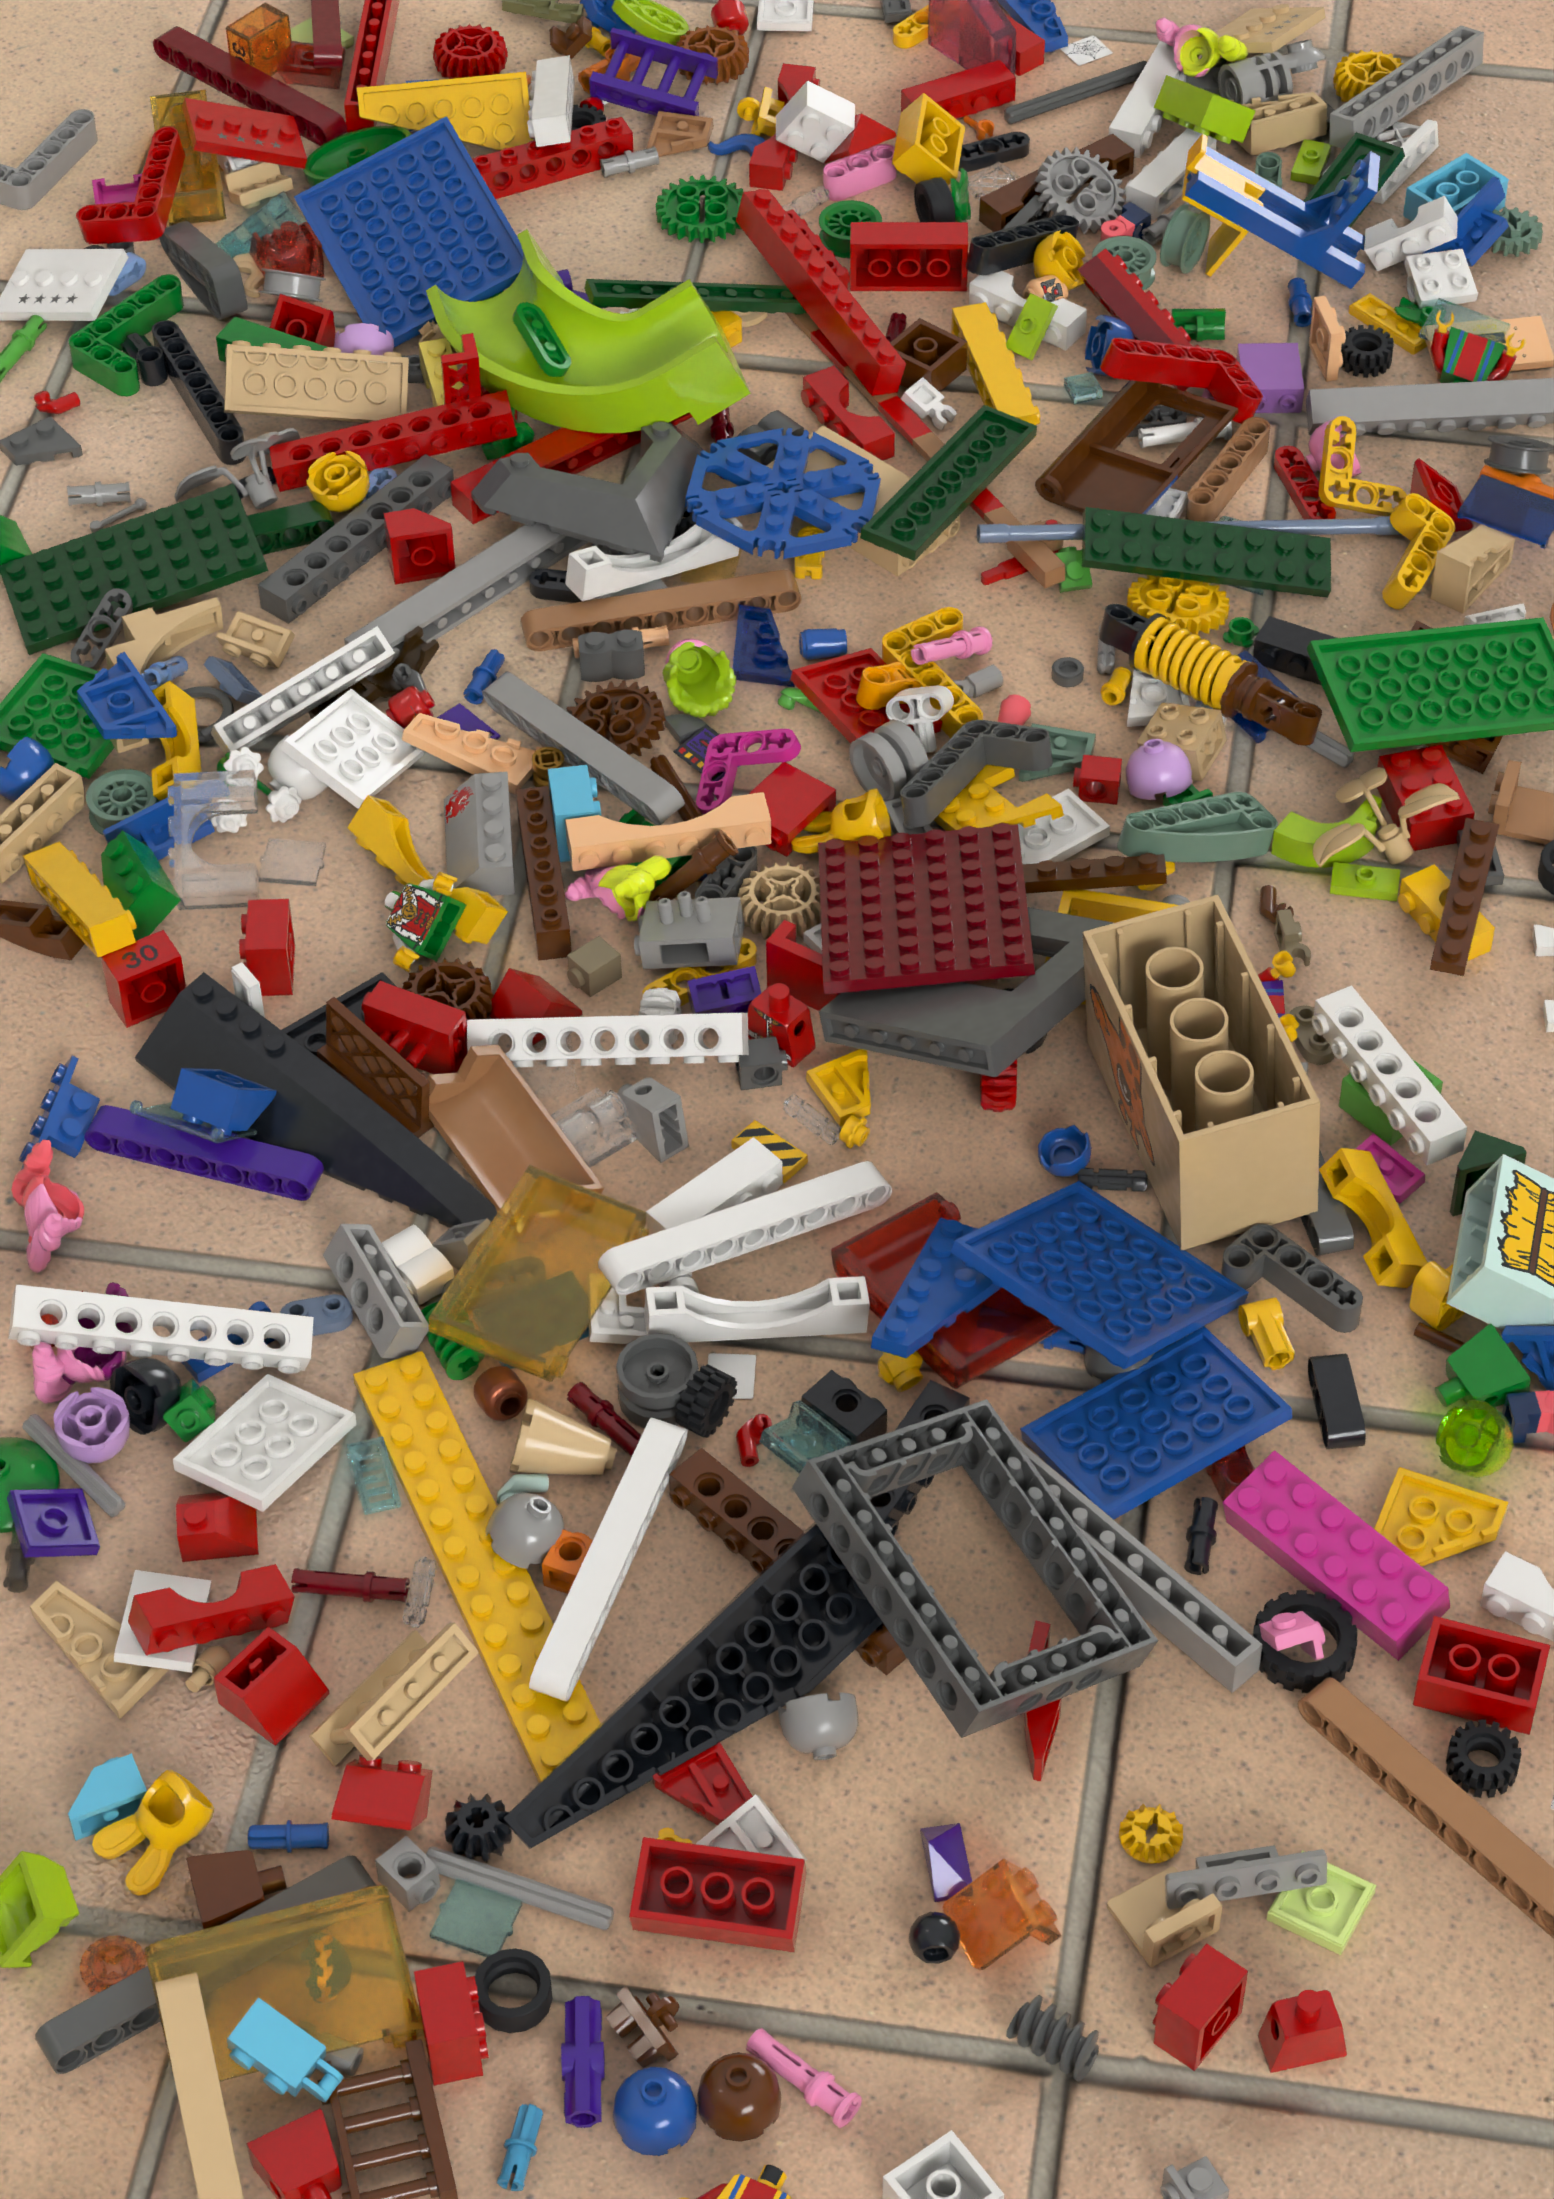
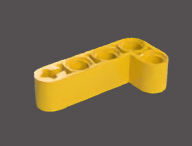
(1429, 532)
(1430, 1296)

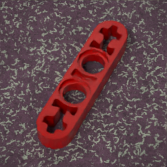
(1298, 490)

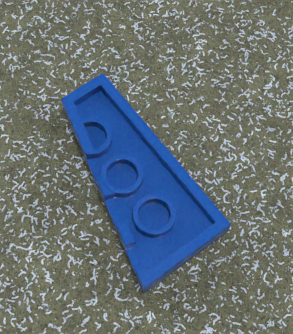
(1039, 18)

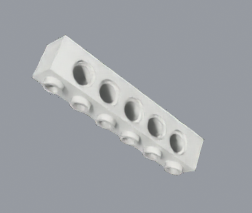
(303, 692)
(1389, 1075)

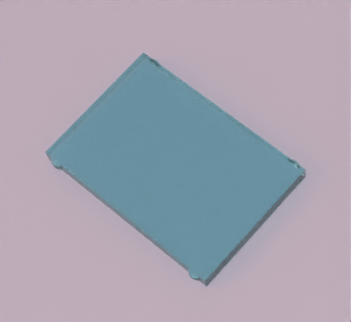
(1465, 320)

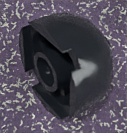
(148, 1392)

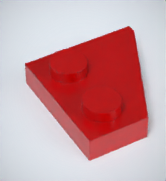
(706, 1784)

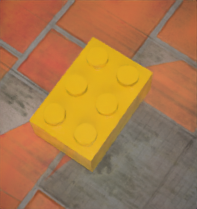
(928, 142)

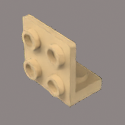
(1193, 729)
(1159, 1930)

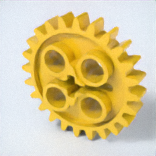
(1183, 602)

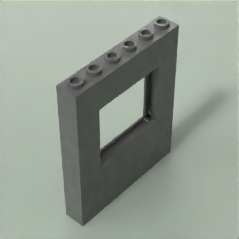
(965, 1022)

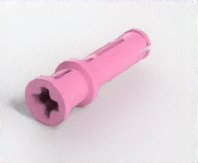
(960, 644)
(817, 2086)

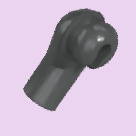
(406, 677)

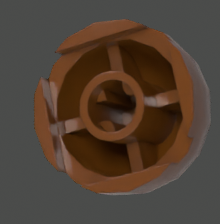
(739, 2096)

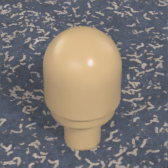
(207, 1666)

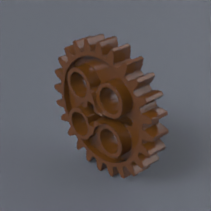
(622, 715)

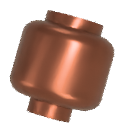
(500, 1393)

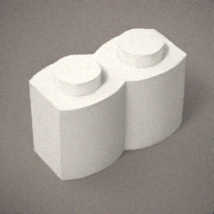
(419, 1263)

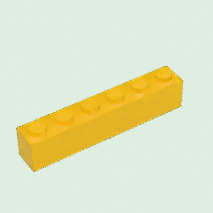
(992, 363)
(80, 899)

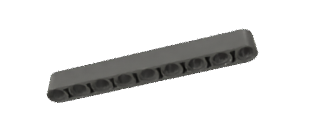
(130, 2003)

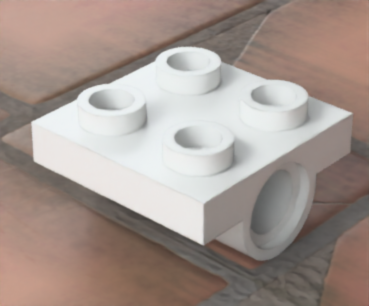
(1439, 276)

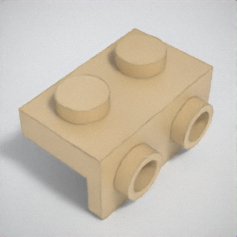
(256, 183)
(257, 640)

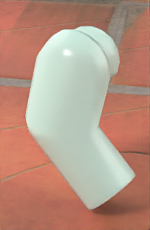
(523, 1483)

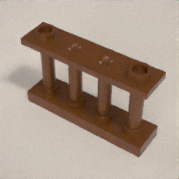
(419, 2108)

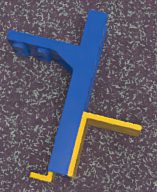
(1306, 230)

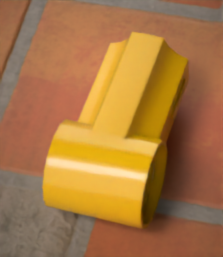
(1265, 1325)

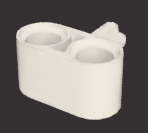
(921, 711)

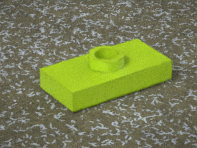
(1310, 162)
(1031, 326)
(1365, 881)

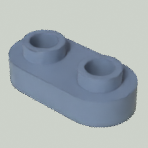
(320, 1308)

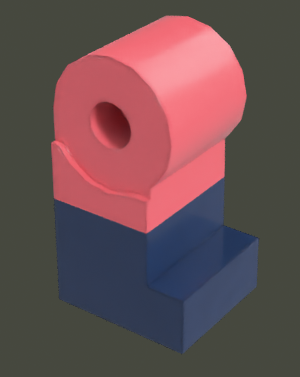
(1127, 223)
(1529, 1413)

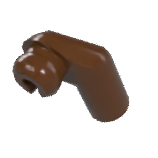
(1268, 906)

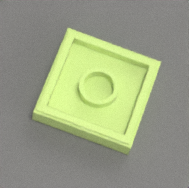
(1324, 1912)

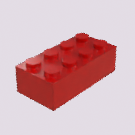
(908, 256)
(718, 1894)

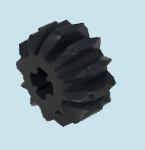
(478, 1828)

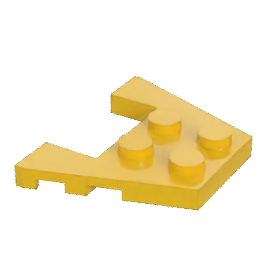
(983, 806)

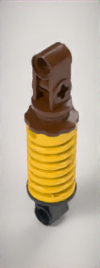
(1207, 673)

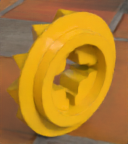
(1162, 1845)

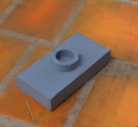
(232, 680)

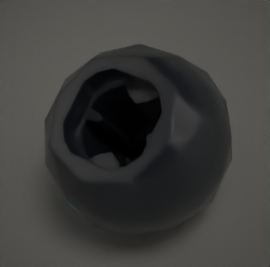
(934, 1937)

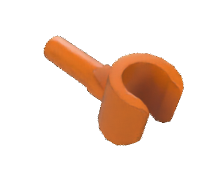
(982, 127)

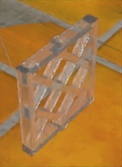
(986, 173)

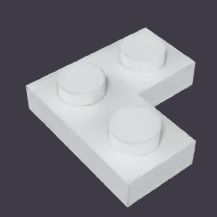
(617, 1321)

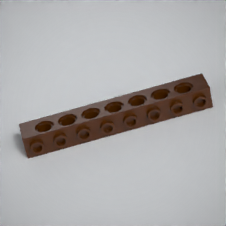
(758, 1520)

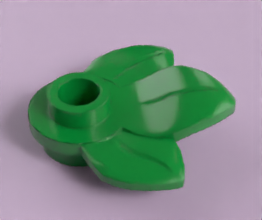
(961, 197)
(1412, 313)

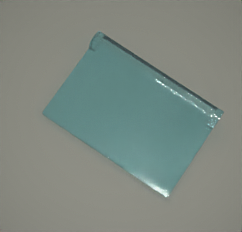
(166, 1116)

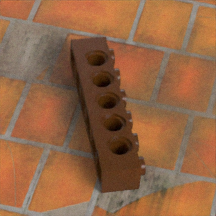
(543, 873)

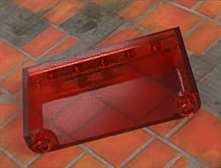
(977, 1339)

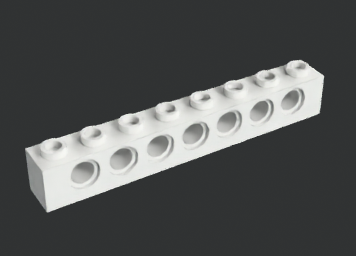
(730, 1027)
(143, 1314)

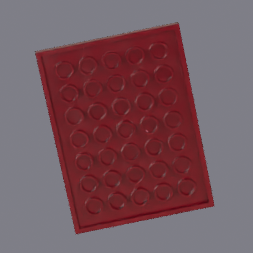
(923, 909)

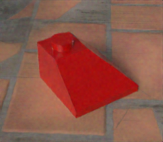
(215, 1527)

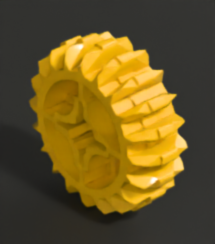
(1361, 71)

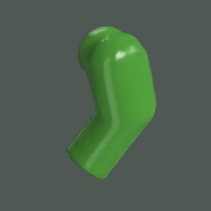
(792, 695)

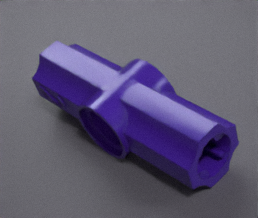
(583, 2062)

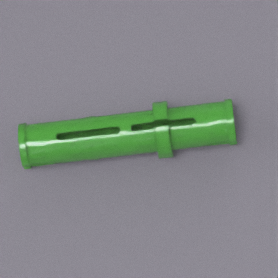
(21, 342)

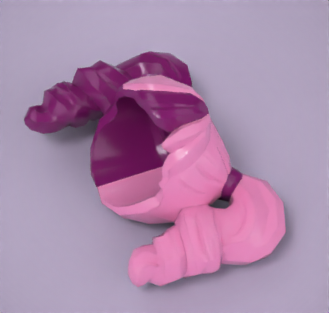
(57, 1373)

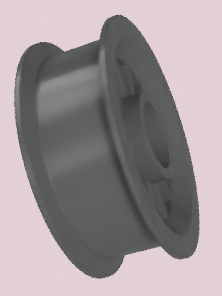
(1519, 454)

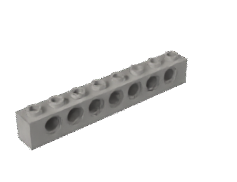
(1408, 86)

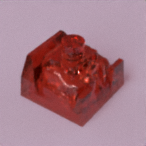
(289, 250)

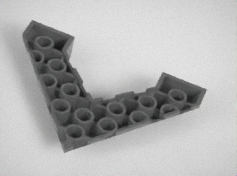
(624, 516)

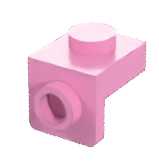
(1294, 1629)

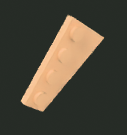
(471, 750)

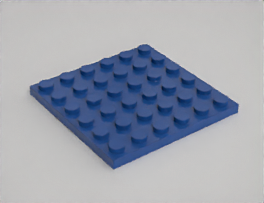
(1099, 1274)

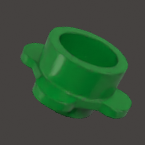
(1241, 632)

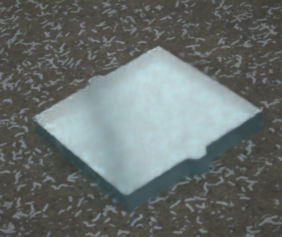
(476, 1919)

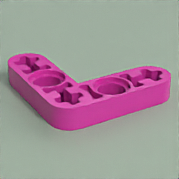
(730, 751)

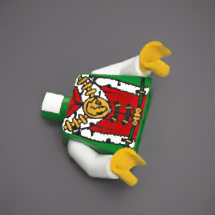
(423, 919)

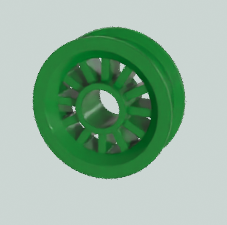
(836, 224)

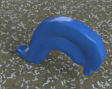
(739, 142)

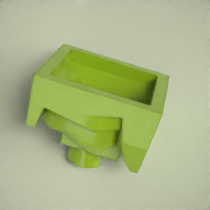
(32, 1907)

